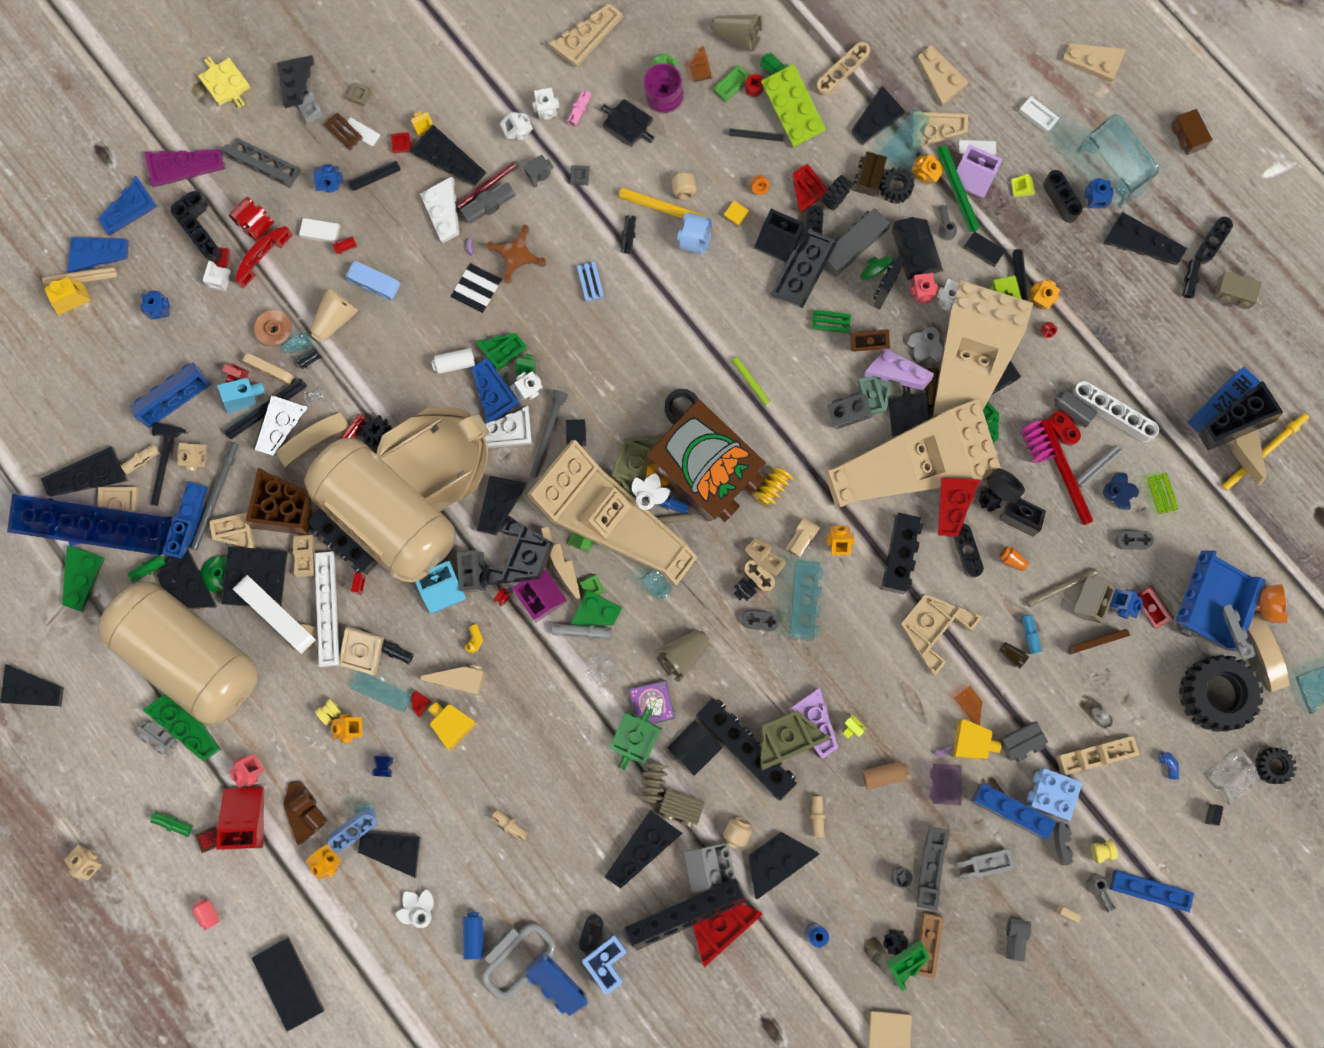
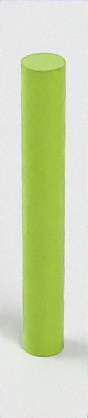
(750, 380)

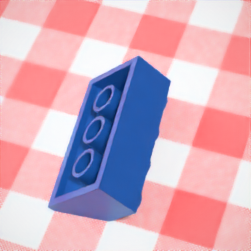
(170, 395)

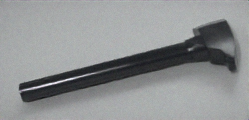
(168, 432)

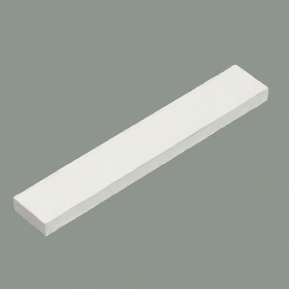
(326, 609)

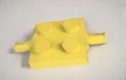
(224, 82)

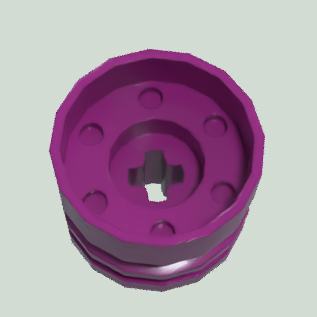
(663, 79)

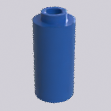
(811, 932)
(473, 936)

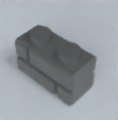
(1023, 741)

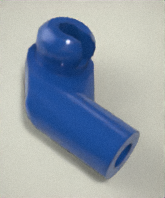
(1172, 763)

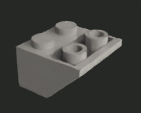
(709, 867)

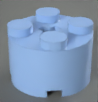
(695, 233)

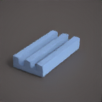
(586, 267)

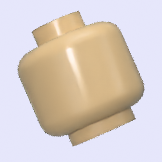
(684, 185)
(737, 832)

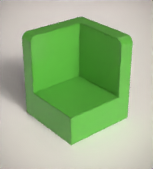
(580, 542)

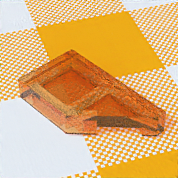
(700, 66)
(970, 703)

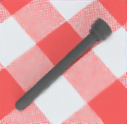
(558, 399)

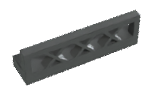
(260, 165)

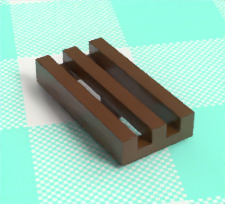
(353, 141)

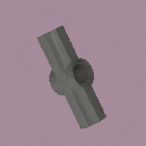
(487, 202)

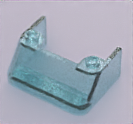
(1123, 155)

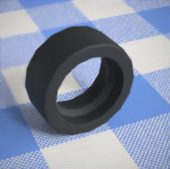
(674, 395)
(1005, 485)

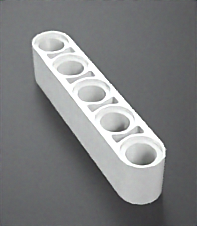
(1124, 412)
(274, 614)

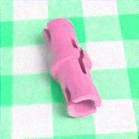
(579, 108)

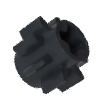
(989, 500)
(745, 589)
(895, 941)

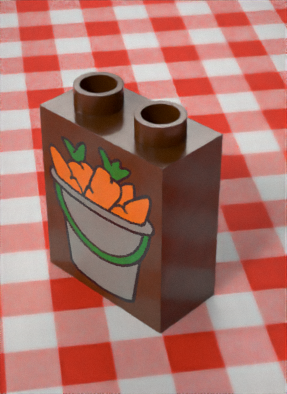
(706, 463)

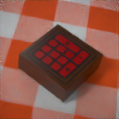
(207, 839)

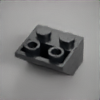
(779, 235)

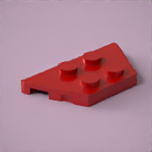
(721, 930)

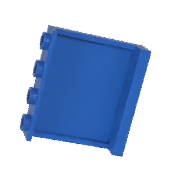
(1212, 588)

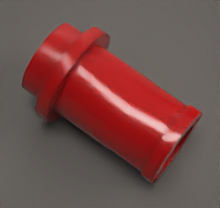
(344, 245)

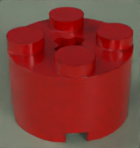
(251, 218)

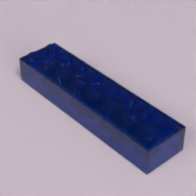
(88, 524)

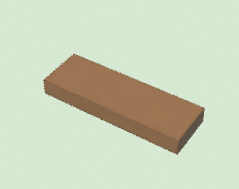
(930, 937)

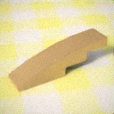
(565, 569)
(1097, 755)

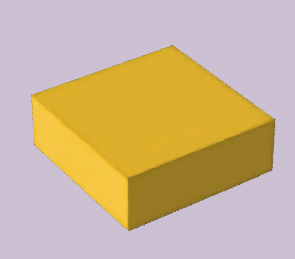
(736, 213)

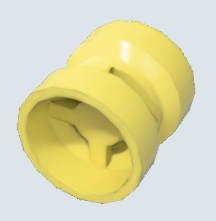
(328, 712)
(1104, 851)

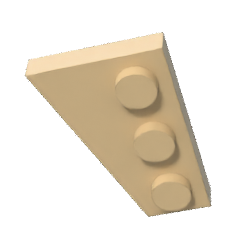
(1095, 60)

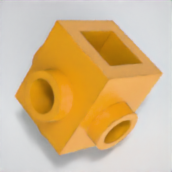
(927, 169)
(1044, 294)
(840, 540)
(347, 728)
(323, 862)

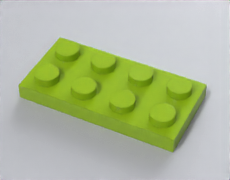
(793, 105)

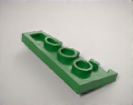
(183, 727)

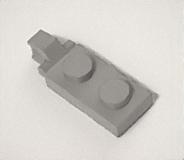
(1238, 634)

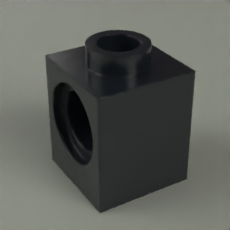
(576, 431)

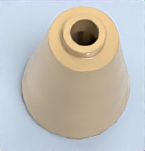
(331, 315)

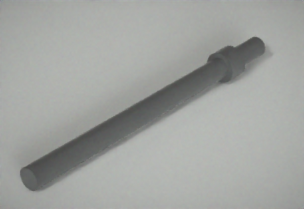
(228, 460)

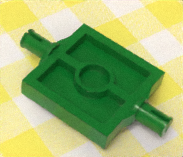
(635, 738)

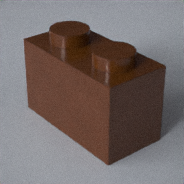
(1191, 132)
(869, 340)

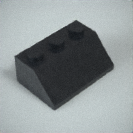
(916, 246)

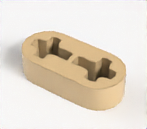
(762, 573)

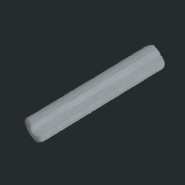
(1098, 466)

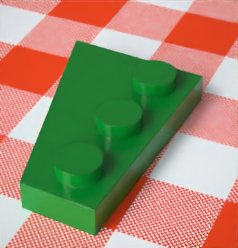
(79, 577)

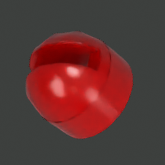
(1049, 329)

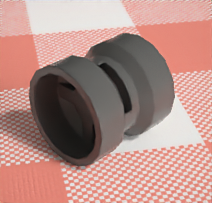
(904, 880)

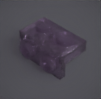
(946, 784)

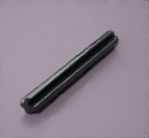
(259, 412)

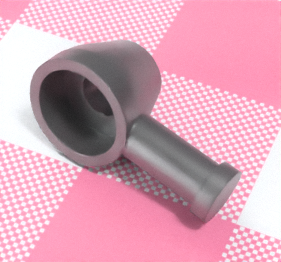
(943, 232)
(1092, 887)

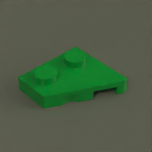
(908, 963)

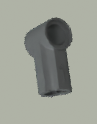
(1018, 934)

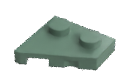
(876, 392)

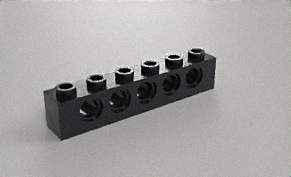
(706, 716)
(686, 914)

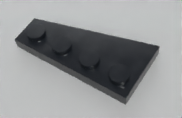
(1140, 238)
(91, 472)
(644, 846)

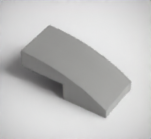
(310, 108)

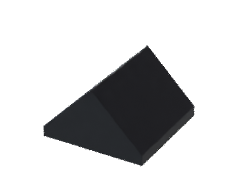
(1023, 516)
(694, 747)

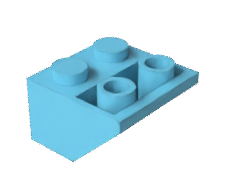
(440, 588)

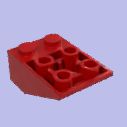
(241, 819)

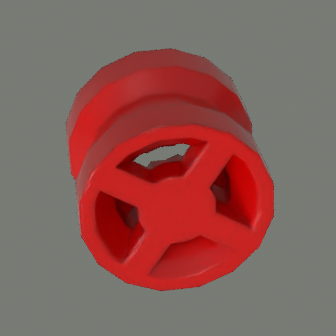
(754, 90)

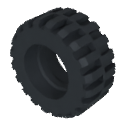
(1246, 693)

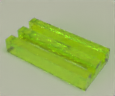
(1155, 494)

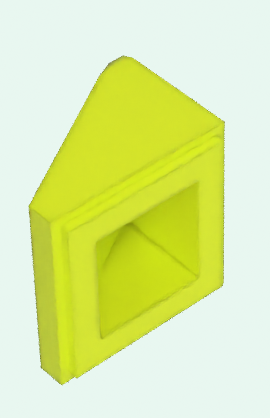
(1022, 186)

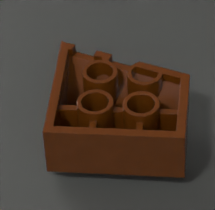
(278, 505)

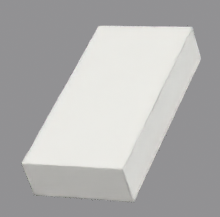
(1038, 115)
(319, 230)

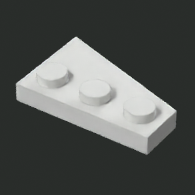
(442, 210)
(510, 430)

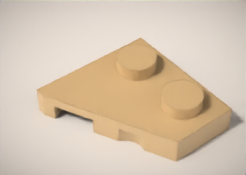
(233, 531)

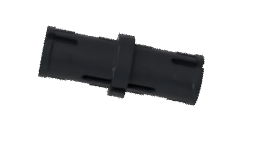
(628, 234)
(1191, 279)

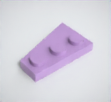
(896, 368)
(815, 710)

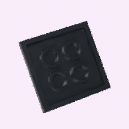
(263, 566)

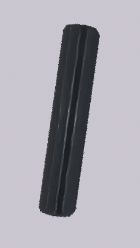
(374, 175)
(1019, 272)

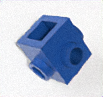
(327, 178)
(1099, 193)
(155, 305)
(1126, 603)

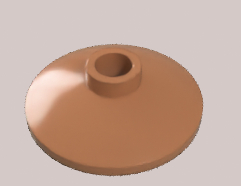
(267, 322)

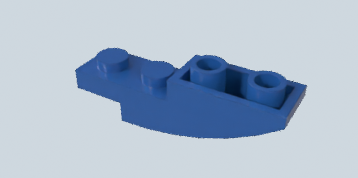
(187, 520)

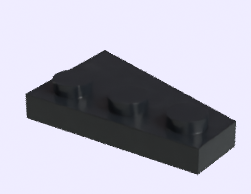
(293, 79)
(26, 689)
(392, 850)

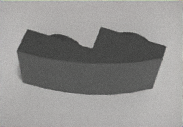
(1061, 836)

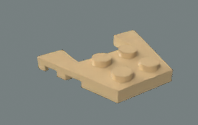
(929, 621)

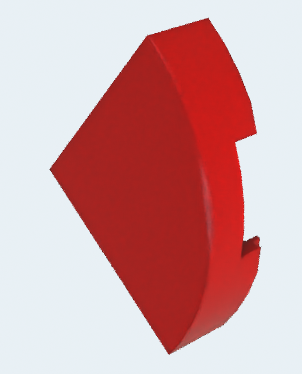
(419, 703)

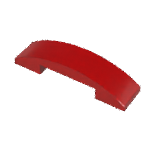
(258, 251)

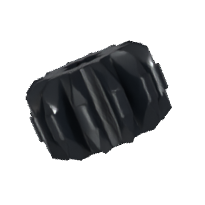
(369, 429)

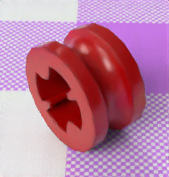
(502, 597)

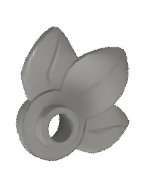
(924, 346)

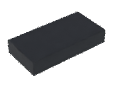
(984, 249)

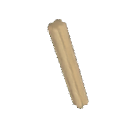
(83, 276)

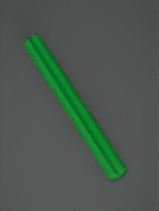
(958, 188)

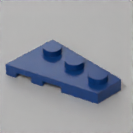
(95, 251)
(493, 391)

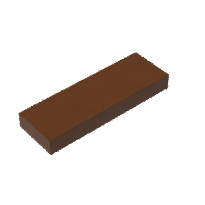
(1098, 641)

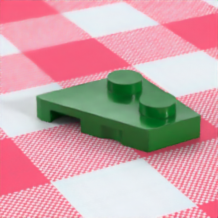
(502, 349)
(596, 611)

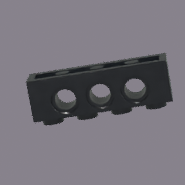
(320, 522)
(891, 581)

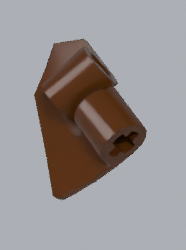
(300, 802)

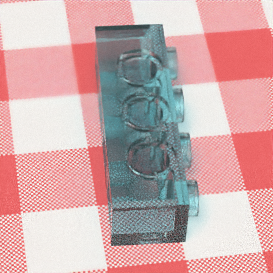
(802, 570)

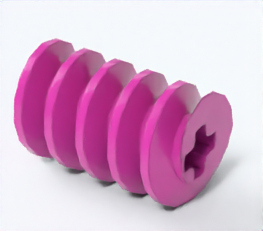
(1036, 442)

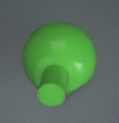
(664, 58)

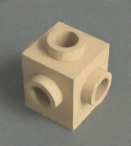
(191, 455)
(86, 864)

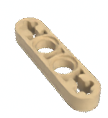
(843, 69)

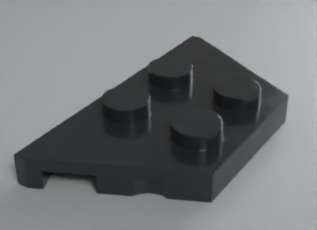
(185, 582)
(777, 861)

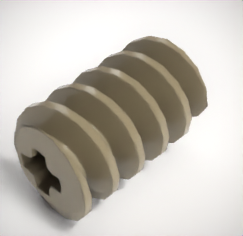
(652, 783)

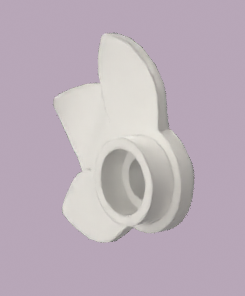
(651, 489)
(414, 906)

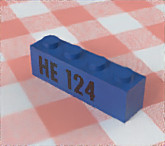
(1230, 392)
(1013, 811)

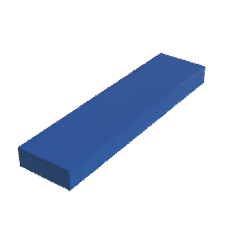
(1151, 891)

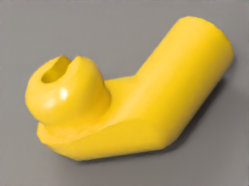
(476, 640)

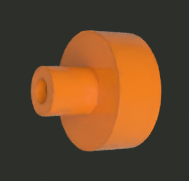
(760, 184)

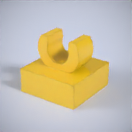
(421, 123)

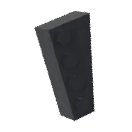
(1244, 416)

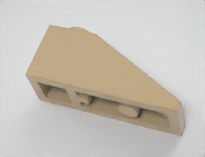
(1249, 453)
(462, 679)

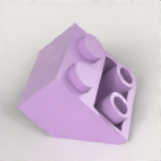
(978, 170)

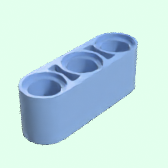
(372, 280)

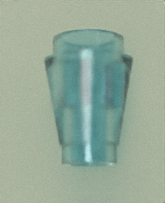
(297, 343)

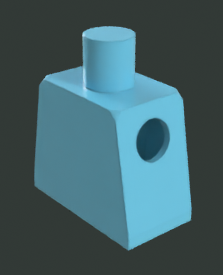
(239, 394)

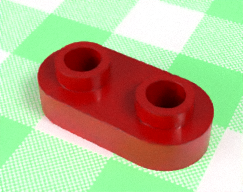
(1062, 429)

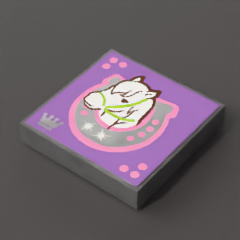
(655, 697)

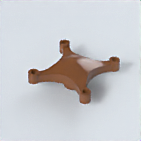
(516, 254)

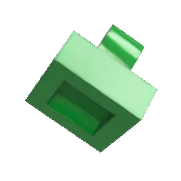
(525, 365)

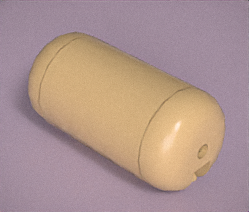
(379, 510)
(178, 652)

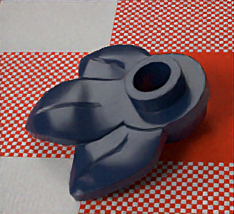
(1123, 491)

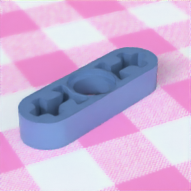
(349, 838)

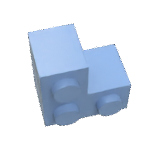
(601, 963)

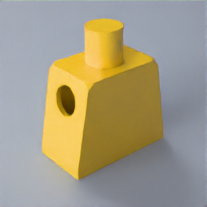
(66, 294)
(450, 724)
(974, 741)

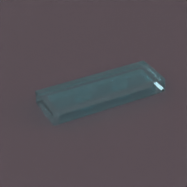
(381, 691)

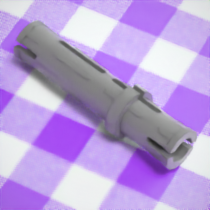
(581, 631)

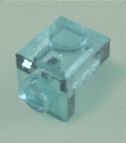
(656, 584)

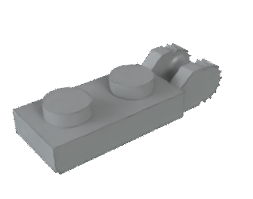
(987, 864)

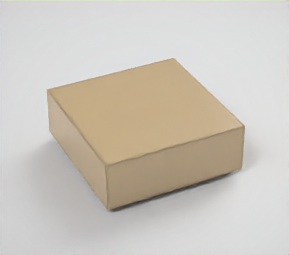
(1068, 914)

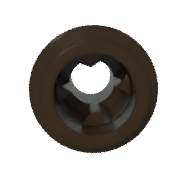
(1014, 655)

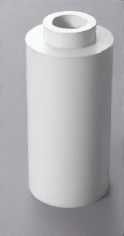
(453, 361)

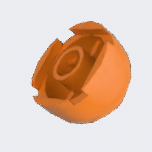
(1273, 604)

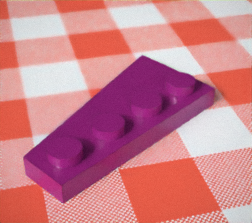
(182, 165)

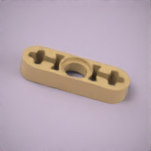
(267, 368)

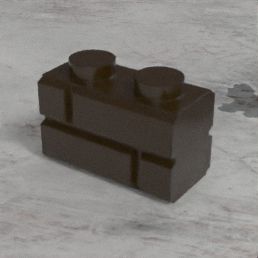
(871, 173)

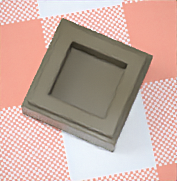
(359, 94)

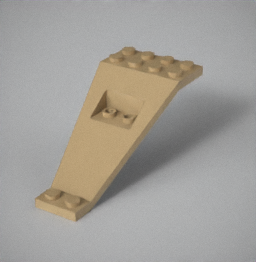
(984, 329)
(944, 446)
(580, 493)

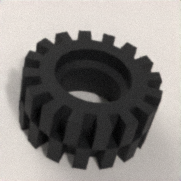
(901, 176)
(837, 192)
(1287, 766)

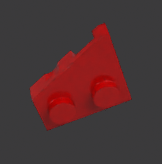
(807, 187)

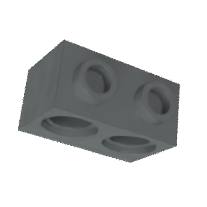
(850, 415)
(470, 571)

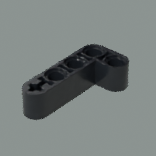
(189, 217)

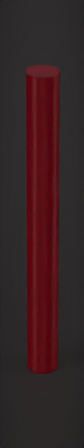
(486, 185)

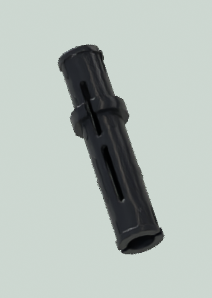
(395, 651)

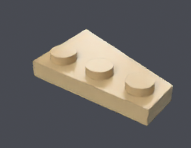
(942, 75)
(944, 127)

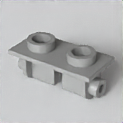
(161, 744)

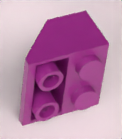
(540, 596)

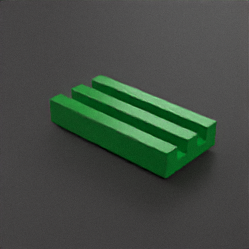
(831, 321)

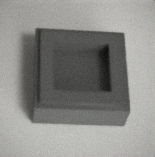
(579, 175)

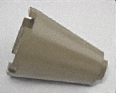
(739, 29)
(682, 653)

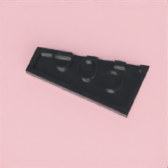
(443, 153)

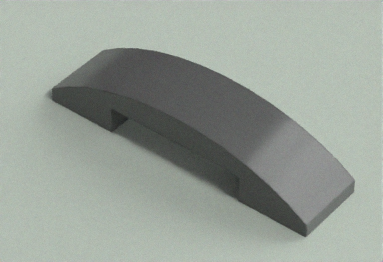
(931, 868)

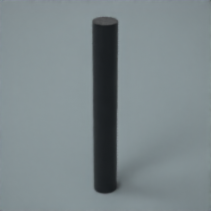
(756, 135)

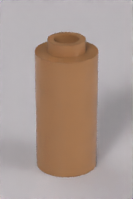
(885, 775)

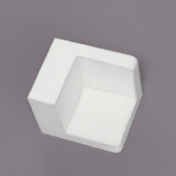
(216, 277)

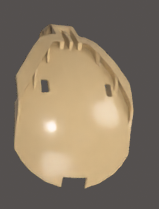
(432, 459)

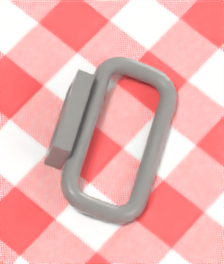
(503, 948)

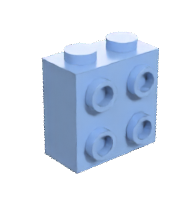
(1054, 794)

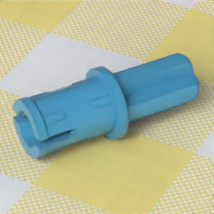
(1031, 634)

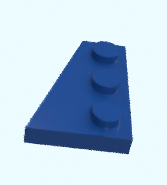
(129, 207)

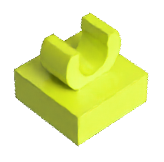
(854, 726)

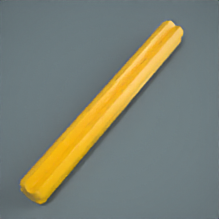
(655, 204)

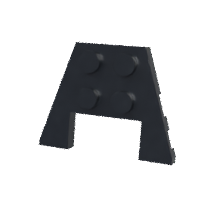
(526, 559)

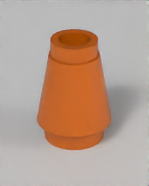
(1013, 558)

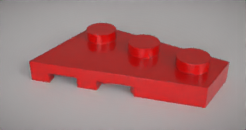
(954, 502)

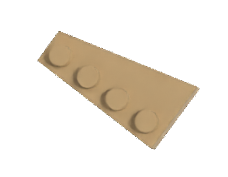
(583, 39)

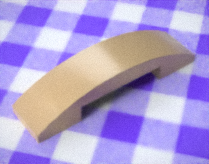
(311, 438)
(1269, 654)

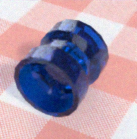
(382, 766)

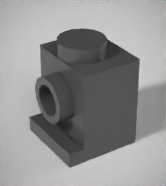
(538, 169)

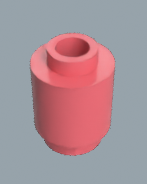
(205, 914)

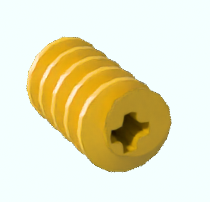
(772, 486)

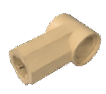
(804, 534)

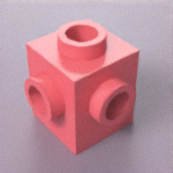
(923, 288)
(246, 771)

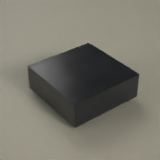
(1214, 815)

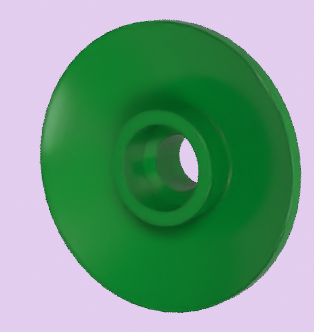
(875, 267)
(214, 583)

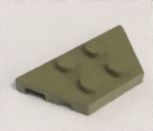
(630, 463)
(788, 738)

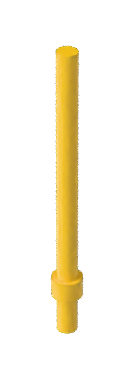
(1291, 428)

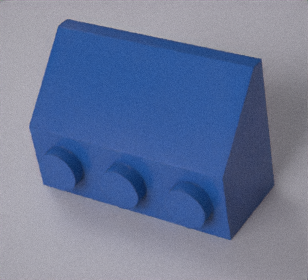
(556, 984)

